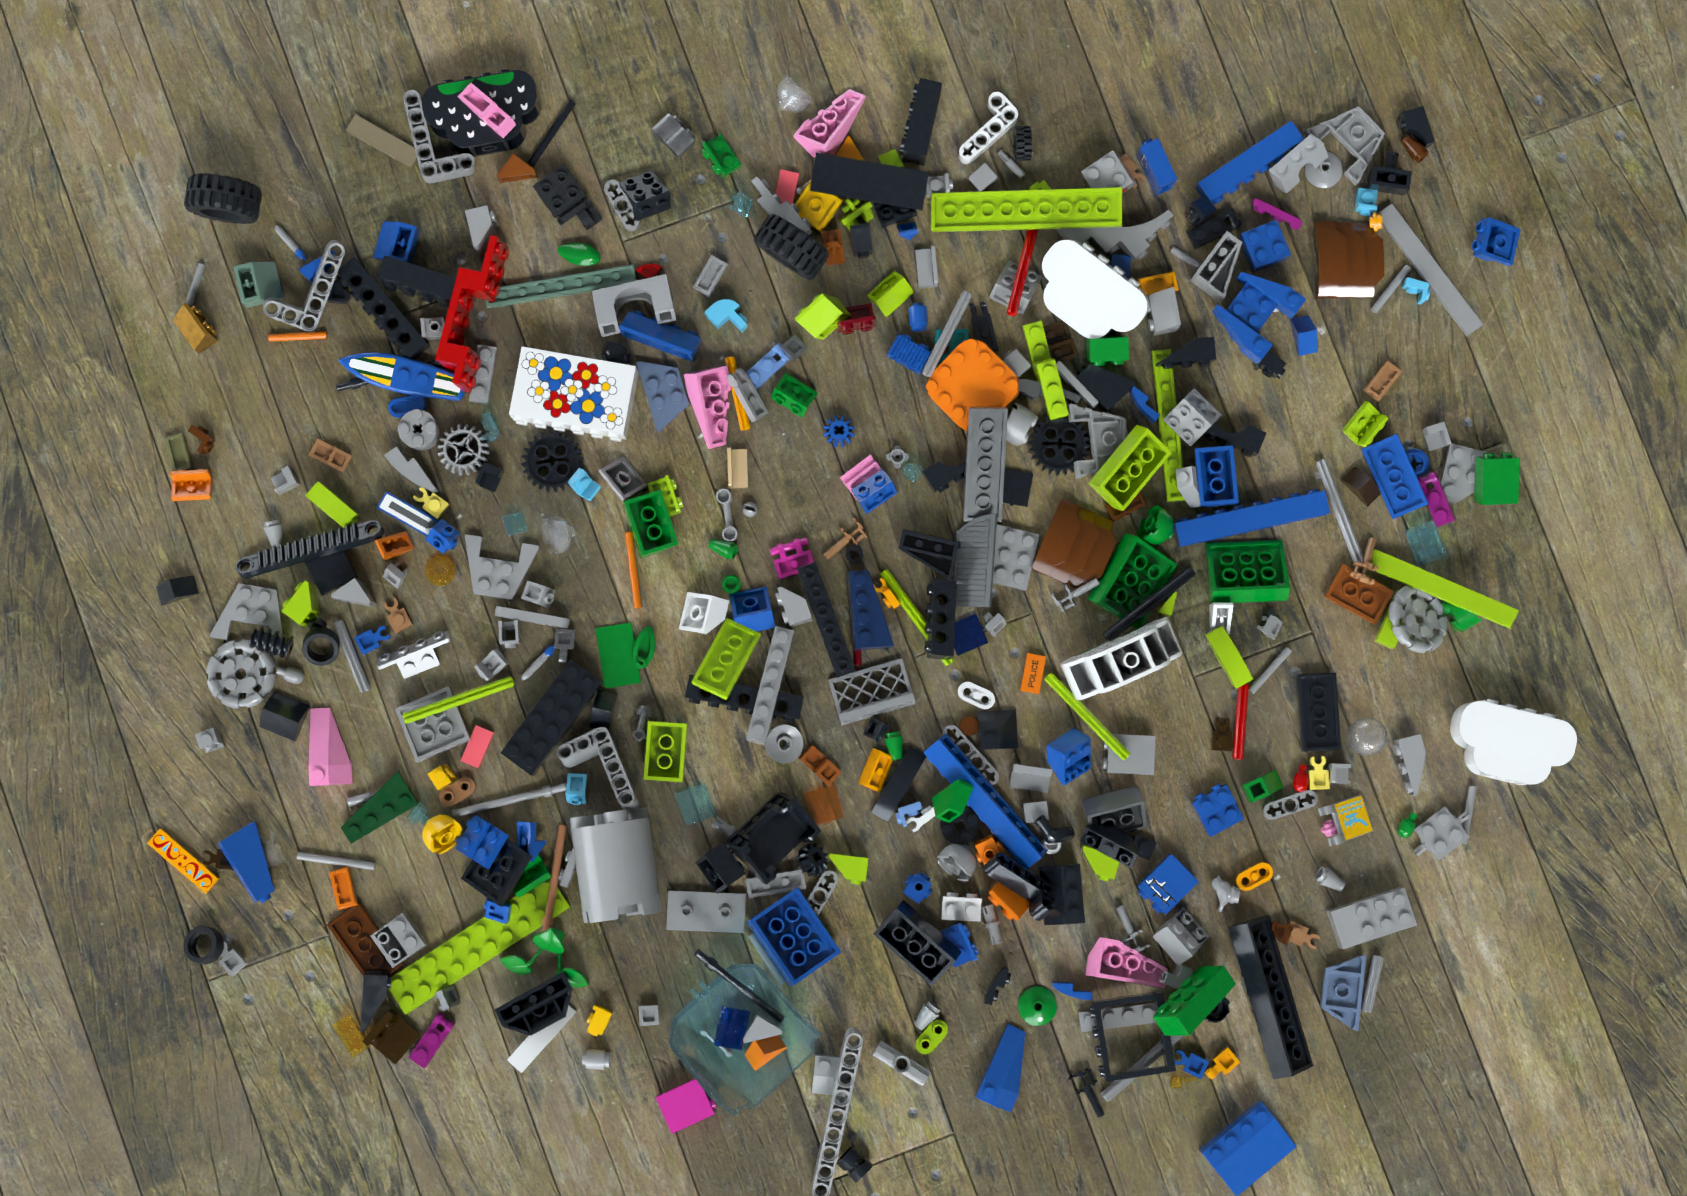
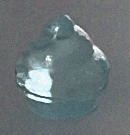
(912, 472)

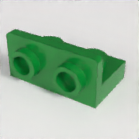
(721, 156)
(793, 395)

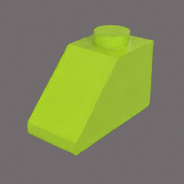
(1100, 863)
(851, 867)

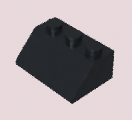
(1069, 895)

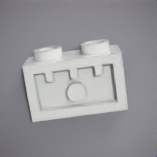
(961, 908)

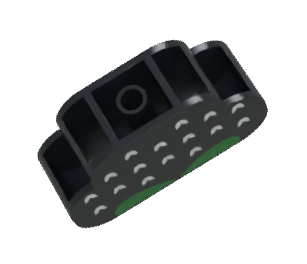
(454, 120)

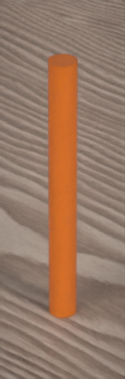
(633, 570)

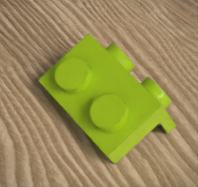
(1364, 424)
(667, 488)

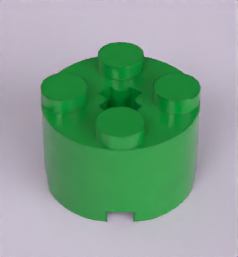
(1460, 618)

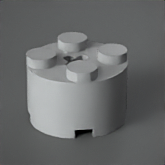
(1019, 423)
(408, 430)

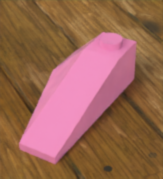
(829, 128)
(709, 399)
(327, 751)
(1118, 962)

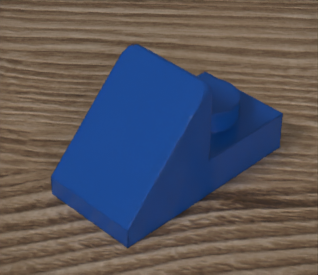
(527, 838)

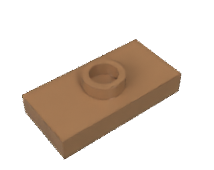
(1382, 380)

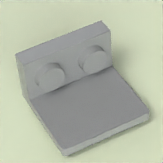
(1004, 285)
(1192, 417)

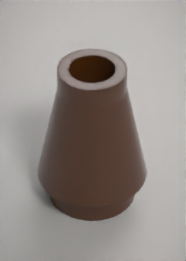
(1415, 149)

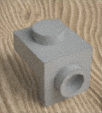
(491, 665)

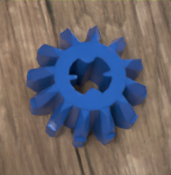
(838, 424)

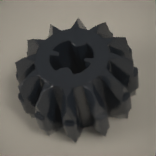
(812, 859)

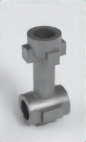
(639, 734)

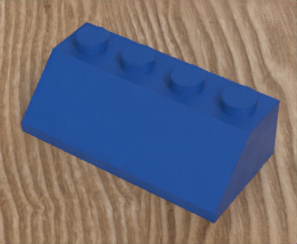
(660, 336)

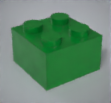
(1107, 349)

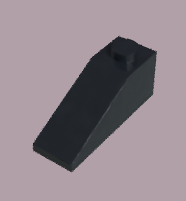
(374, 992)

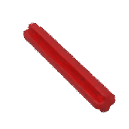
(1240, 722)

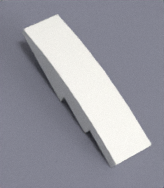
(536, 1043)

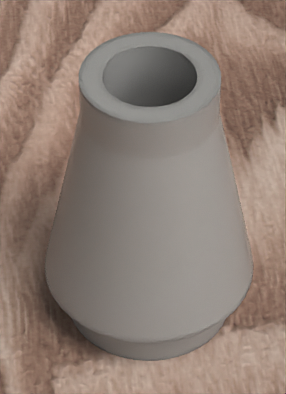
(274, 532)
(1328, 878)
(928, 1013)

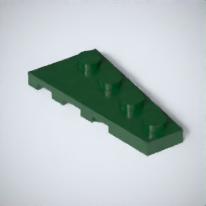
(386, 804)

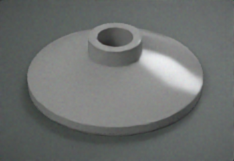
(1325, 179)
(792, 747)

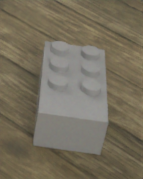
(1371, 917)

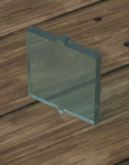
(695, 804)

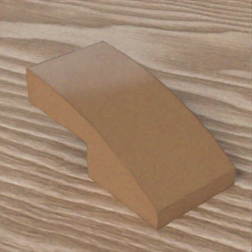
(330, 455)

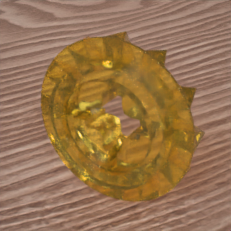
(447, 575)

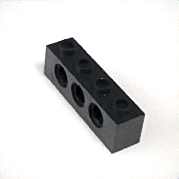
(946, 590)

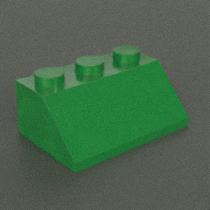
(650, 524)

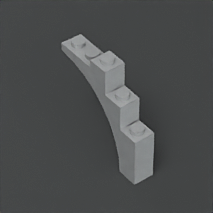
(1131, 239)

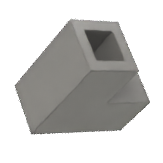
(1174, 980)

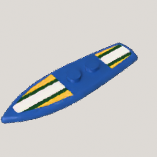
(403, 375)

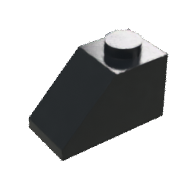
(861, 240)

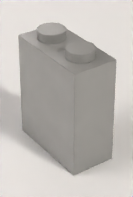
(1140, 760)

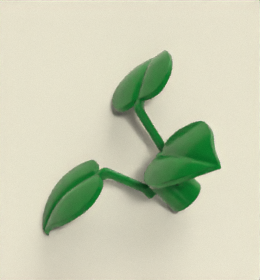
(551, 941)

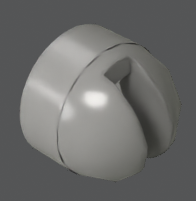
(748, 513)

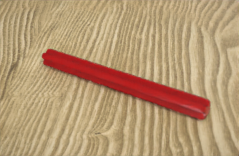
(1022, 271)

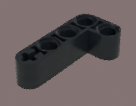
(1024, 883)

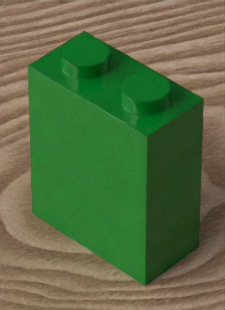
(1497, 479)

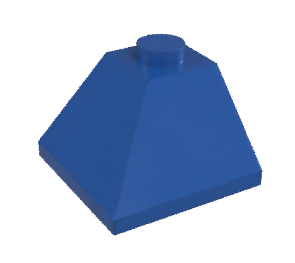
(753, 609)

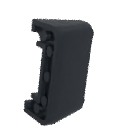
(772, 835)

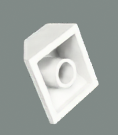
(702, 612)

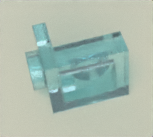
(490, 424)

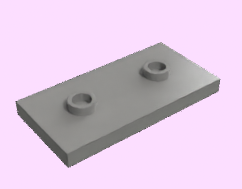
(706, 911)

